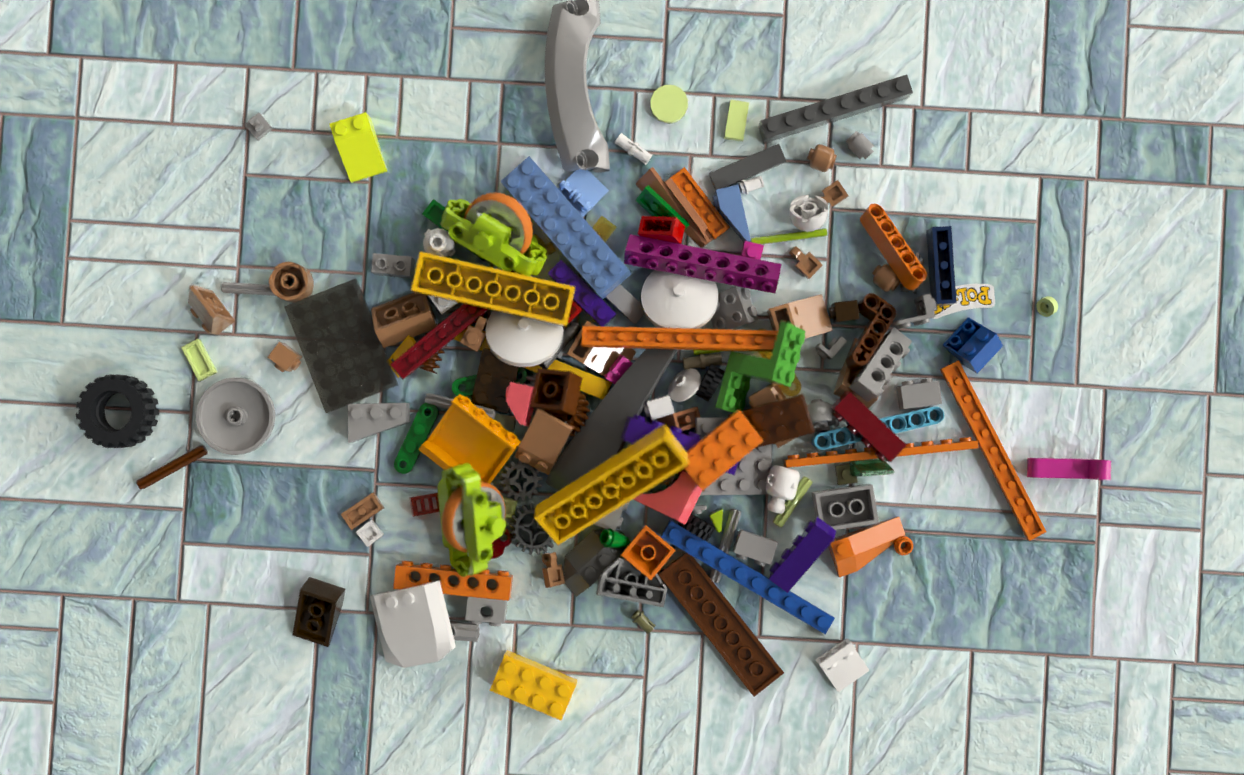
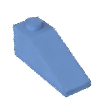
(732, 210)

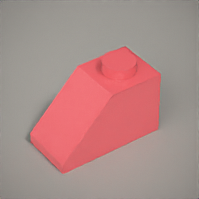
(518, 399)

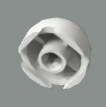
(808, 213)

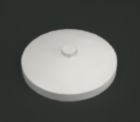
(678, 300)
(521, 339)

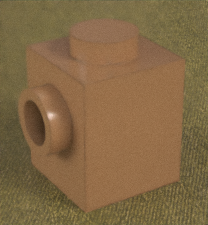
(285, 357)

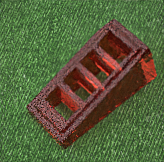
(413, 504)

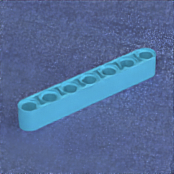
(905, 425)

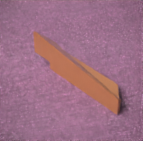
(675, 198)

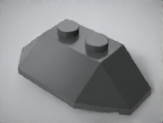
(588, 561)
(626, 582)

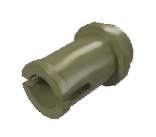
(643, 621)

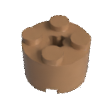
(283, 275)

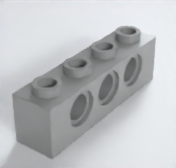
(873, 374)

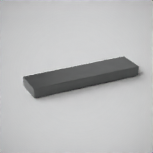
(747, 167)

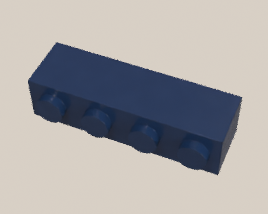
(941, 265)

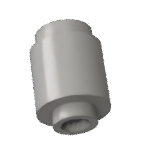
(860, 145)

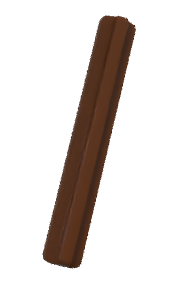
(172, 467)

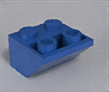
(973, 345)

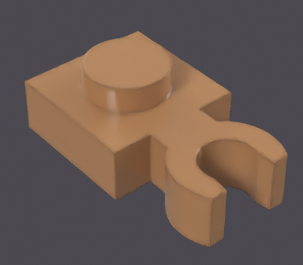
(834, 193)

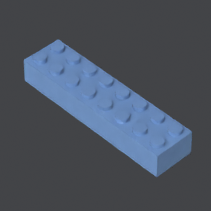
(566, 227)

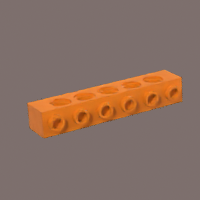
(463, 588)

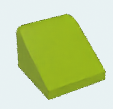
(716, 518)

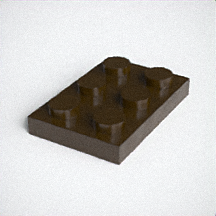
(492, 382)

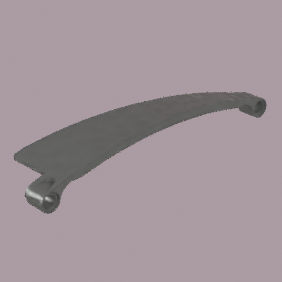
(604, 428)

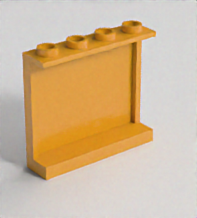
(470, 437)

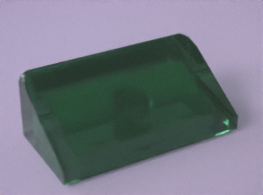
(870, 468)

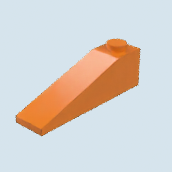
(859, 547)

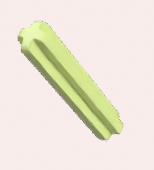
(790, 505)

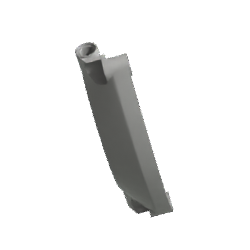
(568, 102)

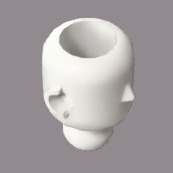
(438, 243)
(782, 486)

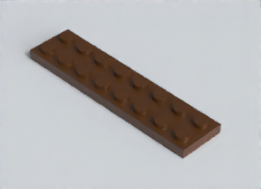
(721, 623)

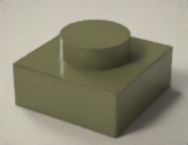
(843, 475)

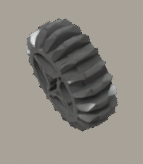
(526, 526)

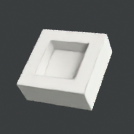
(369, 533)

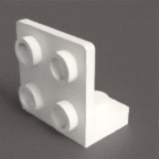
(842, 665)

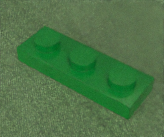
(657, 206)

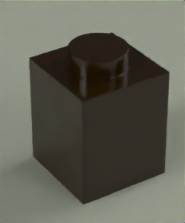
(844, 311)

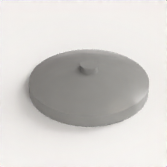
(235, 416)

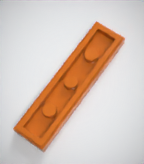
(700, 202)

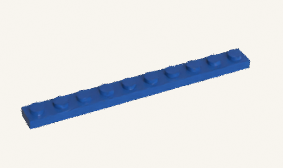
(747, 577)

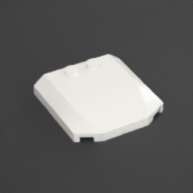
(413, 625)

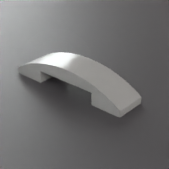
(625, 303)

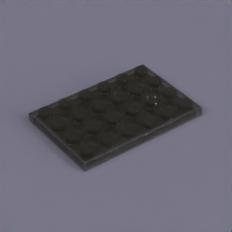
(341, 346)

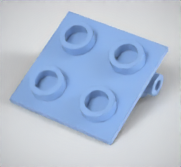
(583, 190)

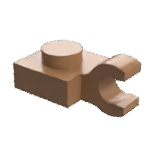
(807, 264)
(474, 337)
(552, 573)

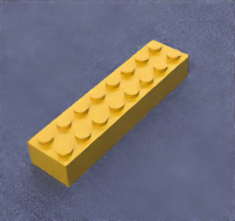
(493, 289)
(611, 484)

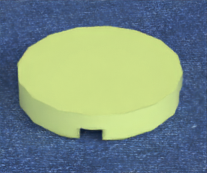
(669, 104)

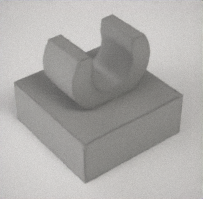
(258, 126)

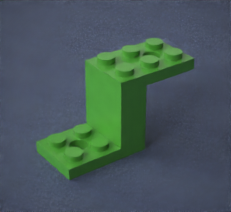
(777, 370)

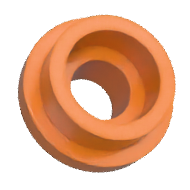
(906, 549)

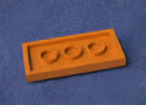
(721, 449)

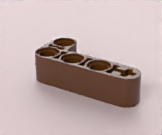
(868, 335)

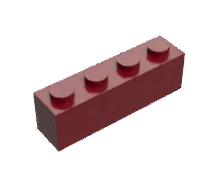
(868, 427)

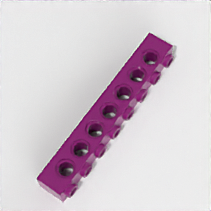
(702, 263)

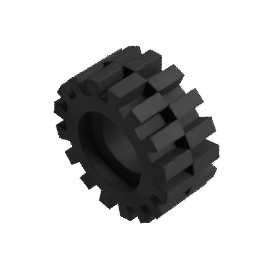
(710, 382)
(698, 527)

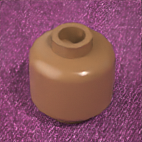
(821, 158)
(885, 278)

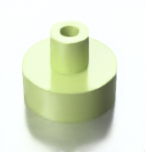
(1047, 306)

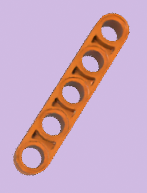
(893, 247)

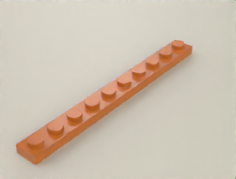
(678, 338)
(993, 450)
(868, 453)

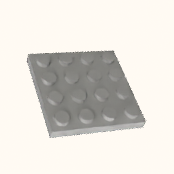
(750, 472)

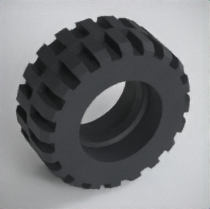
(93, 411)

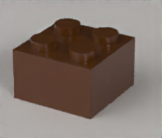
(556, 391)

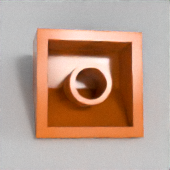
(648, 552)

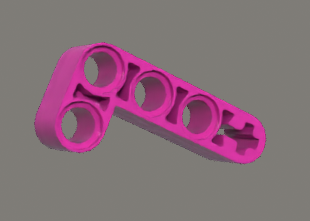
(1069, 468)

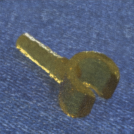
(549, 246)

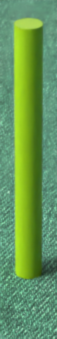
(789, 236)

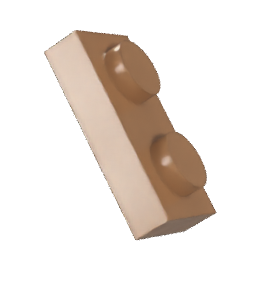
(362, 511)

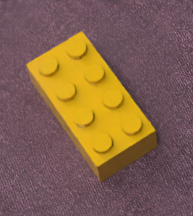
(533, 685)

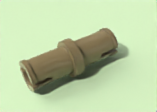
(702, 361)

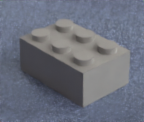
(846, 506)

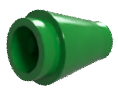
(612, 539)

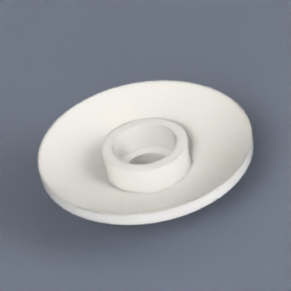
(684, 385)

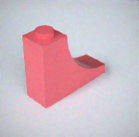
(674, 501)

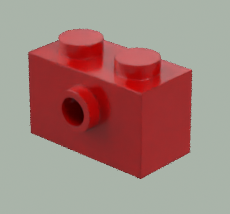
(661, 228)

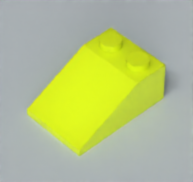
(358, 147)

